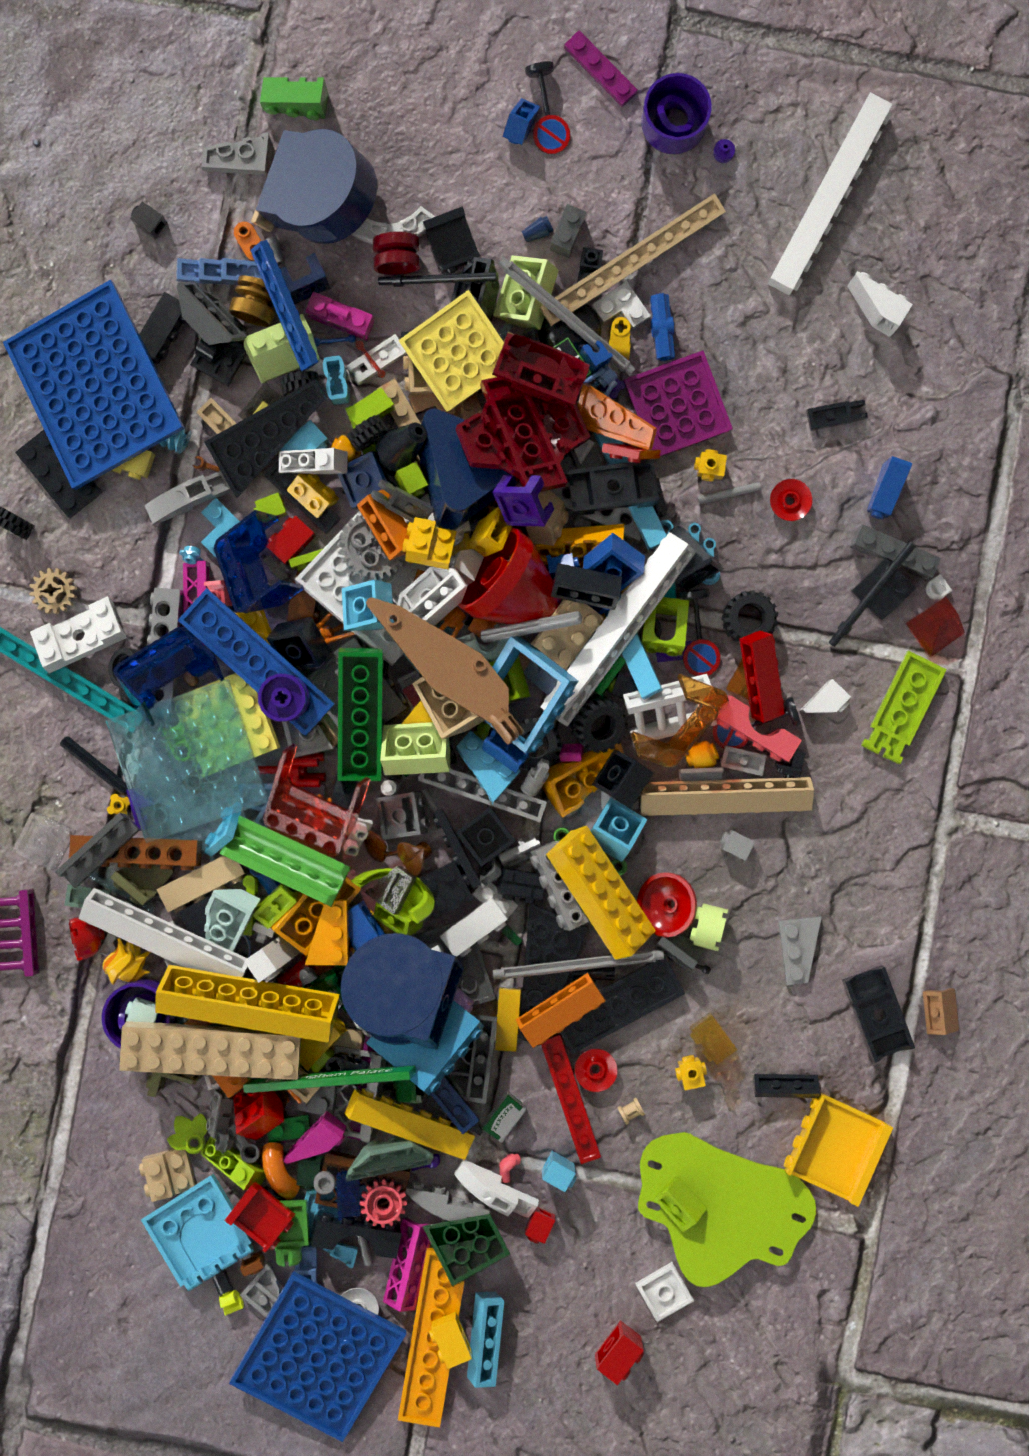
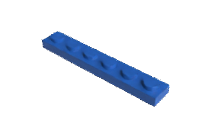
(284, 305)

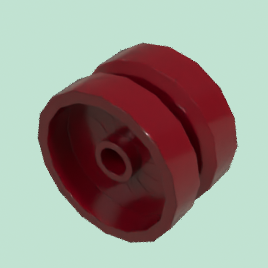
(396, 253)

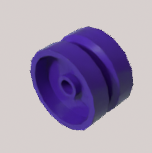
(271, 697)

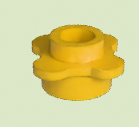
(115, 799)

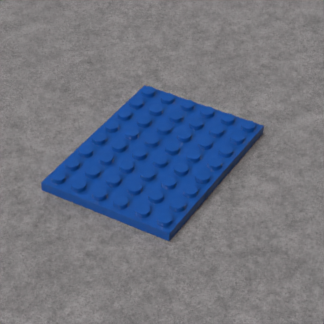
(93, 385)

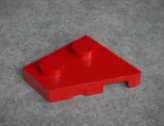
(633, 453)

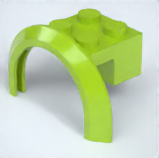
(414, 911)

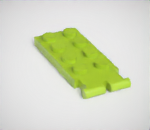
(904, 706)

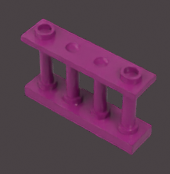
(28, 941)

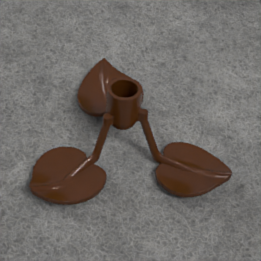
(410, 855)

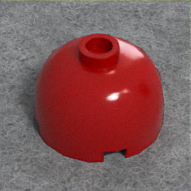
(85, 938)

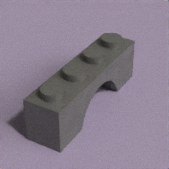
(884, 546)

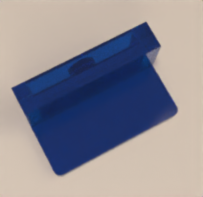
(347, 1196)

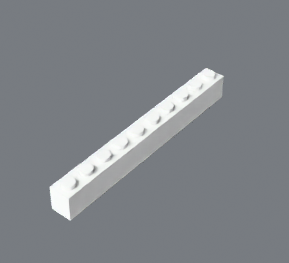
(829, 194)
(623, 622)

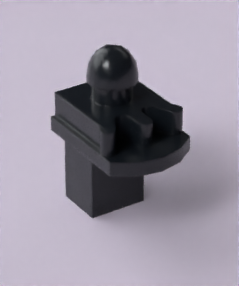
(793, 768)

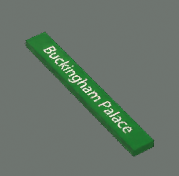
(332, 1079)

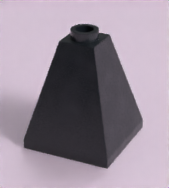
(700, 566)

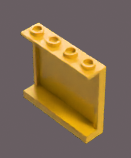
(838, 1148)

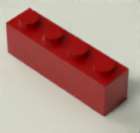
(762, 676)

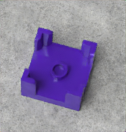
(521, 504)

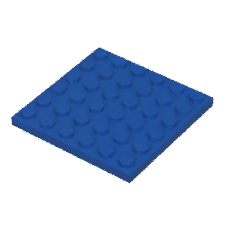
(317, 1356)

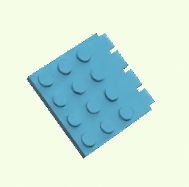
(194, 1233)

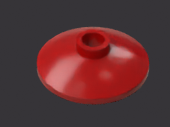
(801, 499)
(598, 1080)

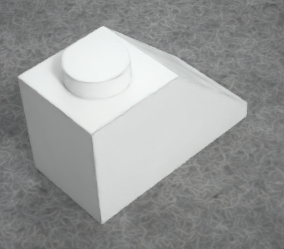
(467, 564)
(828, 699)

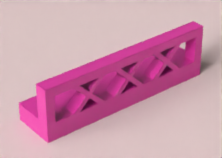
(203, 575)
(411, 1268)

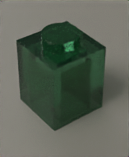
(307, 1170)

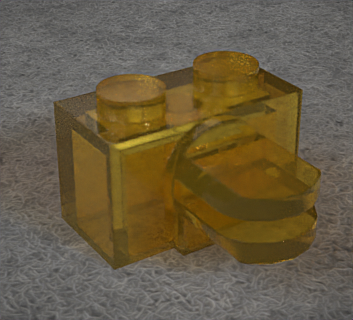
(713, 1039)

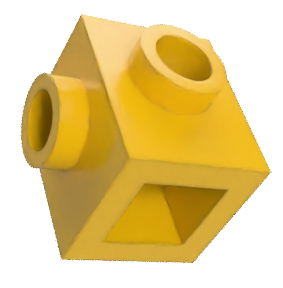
(717, 462)
(694, 1079)

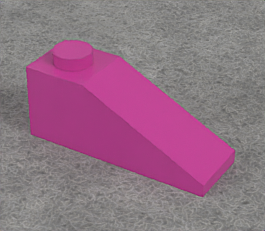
(317, 1139)

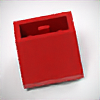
(257, 1113)

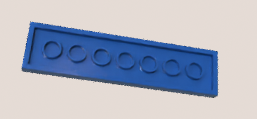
(248, 653)

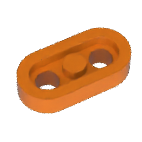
(248, 240)

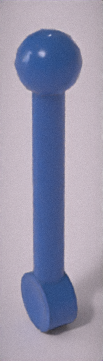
(351, 338)

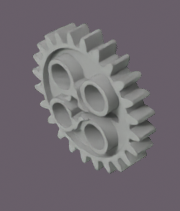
(380, 563)

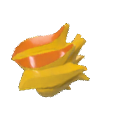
(125, 963)

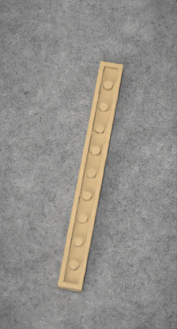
(637, 256)

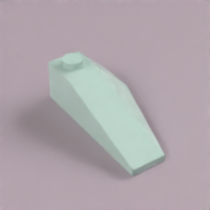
(228, 916)

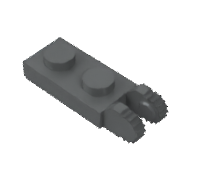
(402, 502)

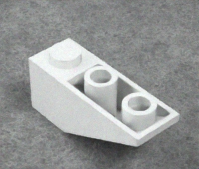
(313, 461)

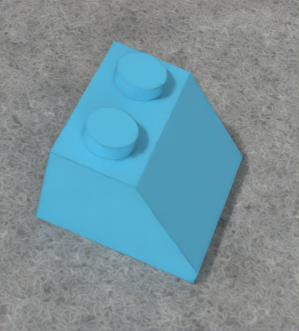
(356, 612)

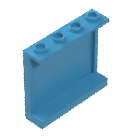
(431, 1063)

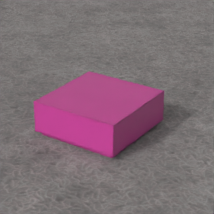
(571, 752)

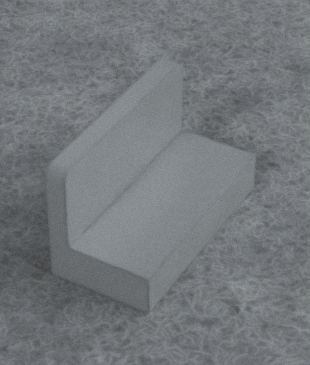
(700, 774)

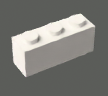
(474, 928)

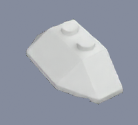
(433, 594)

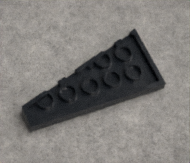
(253, 442)
(547, 944)

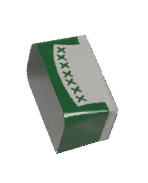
(504, 1116)

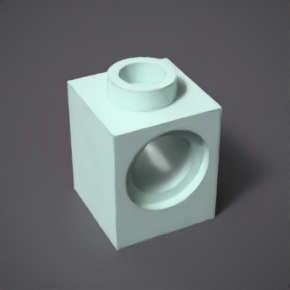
(141, 1011)

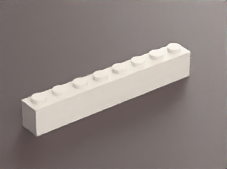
(159, 936)

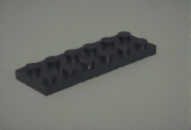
(625, 1003)

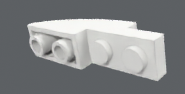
(489, 1189)

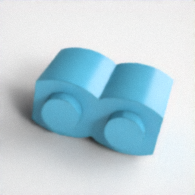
(336, 380)

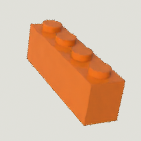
(560, 1010)

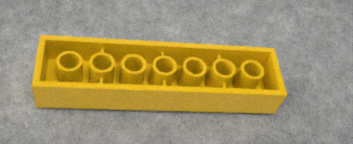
(247, 1003)

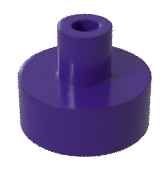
(724, 151)

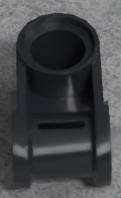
(346, 1064)

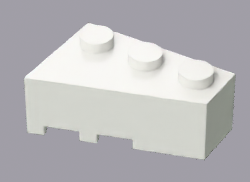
(269, 960)

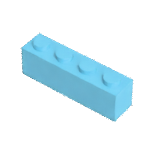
(485, 1339)

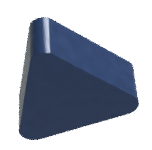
(453, 486)

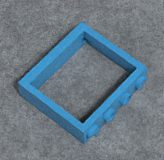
(555, 707)

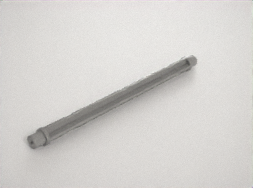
(563, 313)
(574, 965)

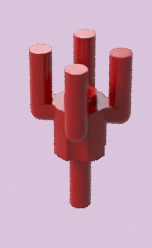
(298, 771)

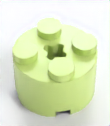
(709, 926)

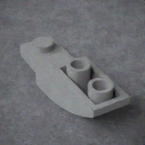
(185, 496)
(436, 1201)

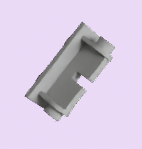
(217, 1122)

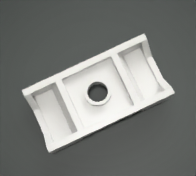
(58, 643)

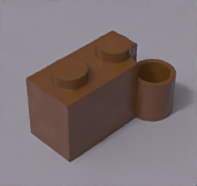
(303, 606)

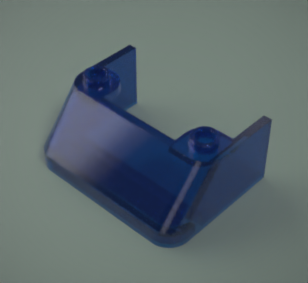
(242, 568)
(161, 664)

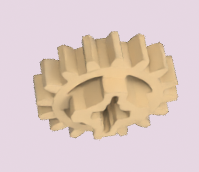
(55, 600)

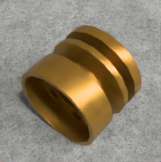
(254, 302)

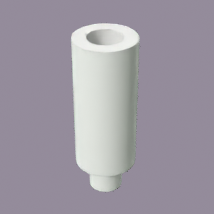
(389, 787)

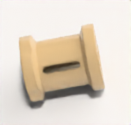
(631, 1111)

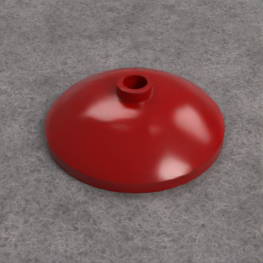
(656, 899)

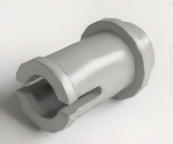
(274, 245)

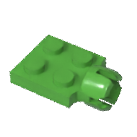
(291, 1243)

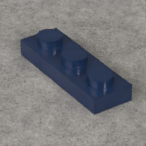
(455, 1106)

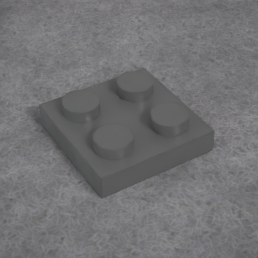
(322, 1101)

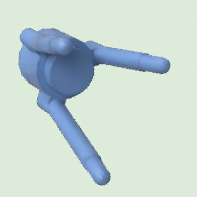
(604, 377)

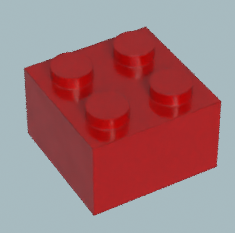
(619, 1353)

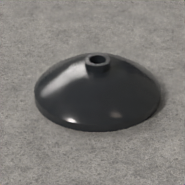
(558, 332)

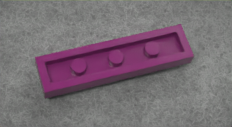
(600, 68)

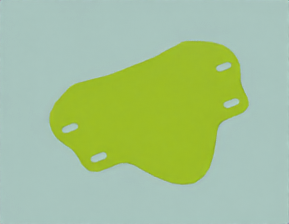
(744, 1203)

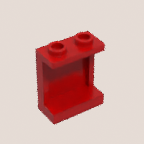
(261, 1217)

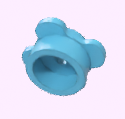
(191, 554)

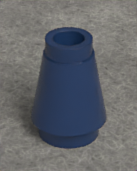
(538, 229)

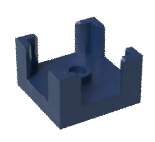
(305, 286)
(362, 478)

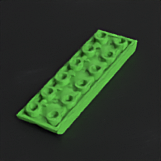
(286, 861)

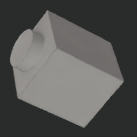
(736, 844)

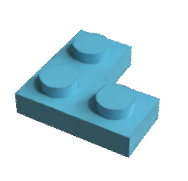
(221, 519)
(222, 835)

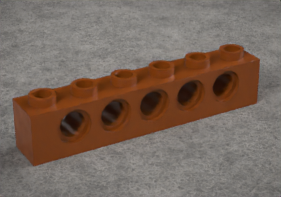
(190, 850)

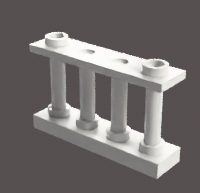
(662, 728)

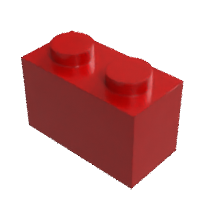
(290, 539)

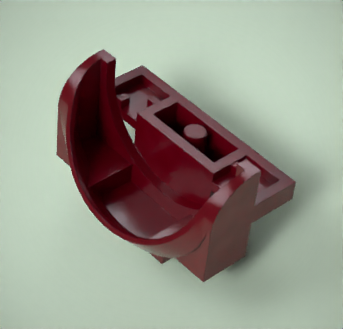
(540, 369)

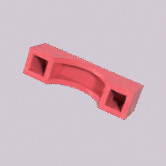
(778, 742)

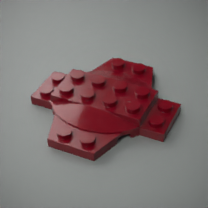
(522, 434)

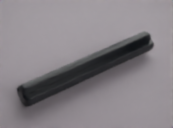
(94, 765)

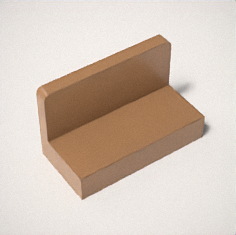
(940, 1011)

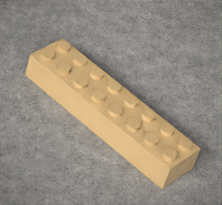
(208, 1051)

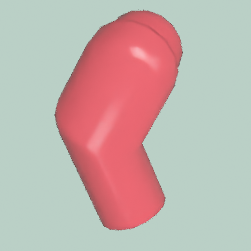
(507, 1164)

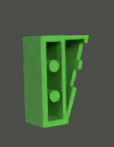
(294, 98)

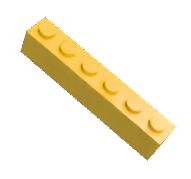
(408, 1123)

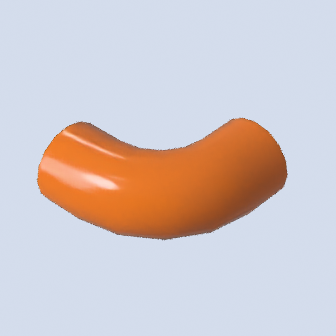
(276, 1171)

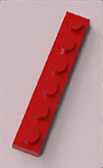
(570, 1099)

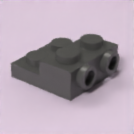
(403, 815)

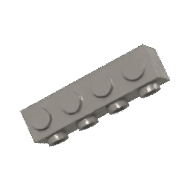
(567, 908)

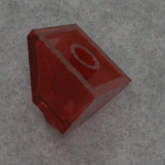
(936, 626)

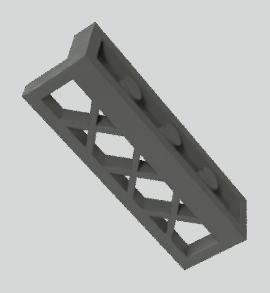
(98, 849)

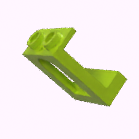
(676, 645)

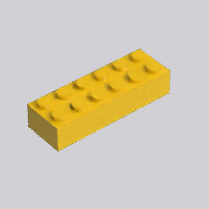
(601, 892)

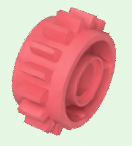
(379, 1214)

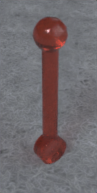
(360, 346)

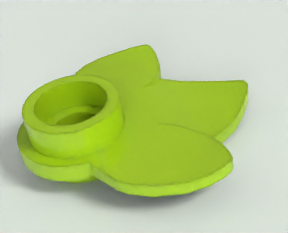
(186, 1131)

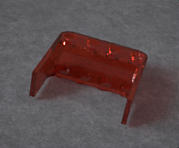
(307, 816)

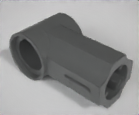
(243, 1144)

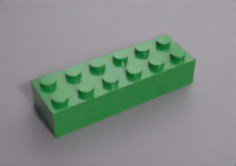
(359, 713)

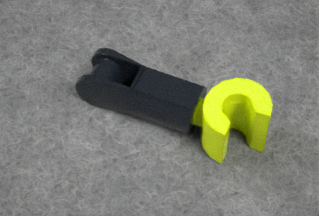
(229, 1300)

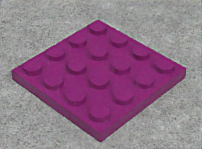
(679, 402)

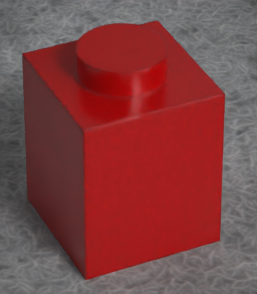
(539, 1225)

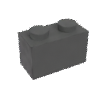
(568, 231)

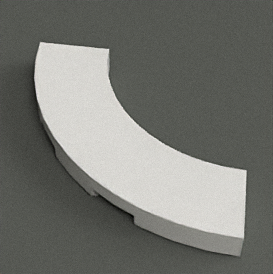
(411, 224)

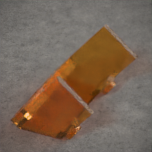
(711, 705)

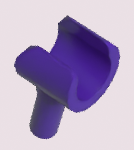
(435, 1162)

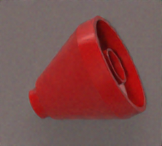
(511, 585)

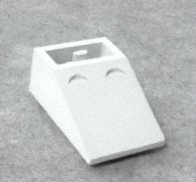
(879, 304)

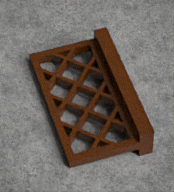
(344, 1161)

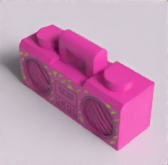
(340, 316)

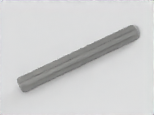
(532, 626)

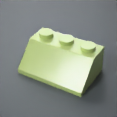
(516, 303)
(272, 352)
(414, 749)

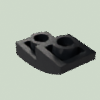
(590, 262)

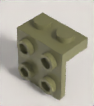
(141, 882)
(157, 1081)

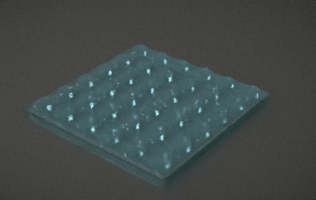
(189, 763)

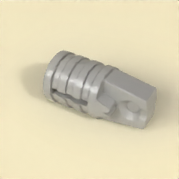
(536, 778)

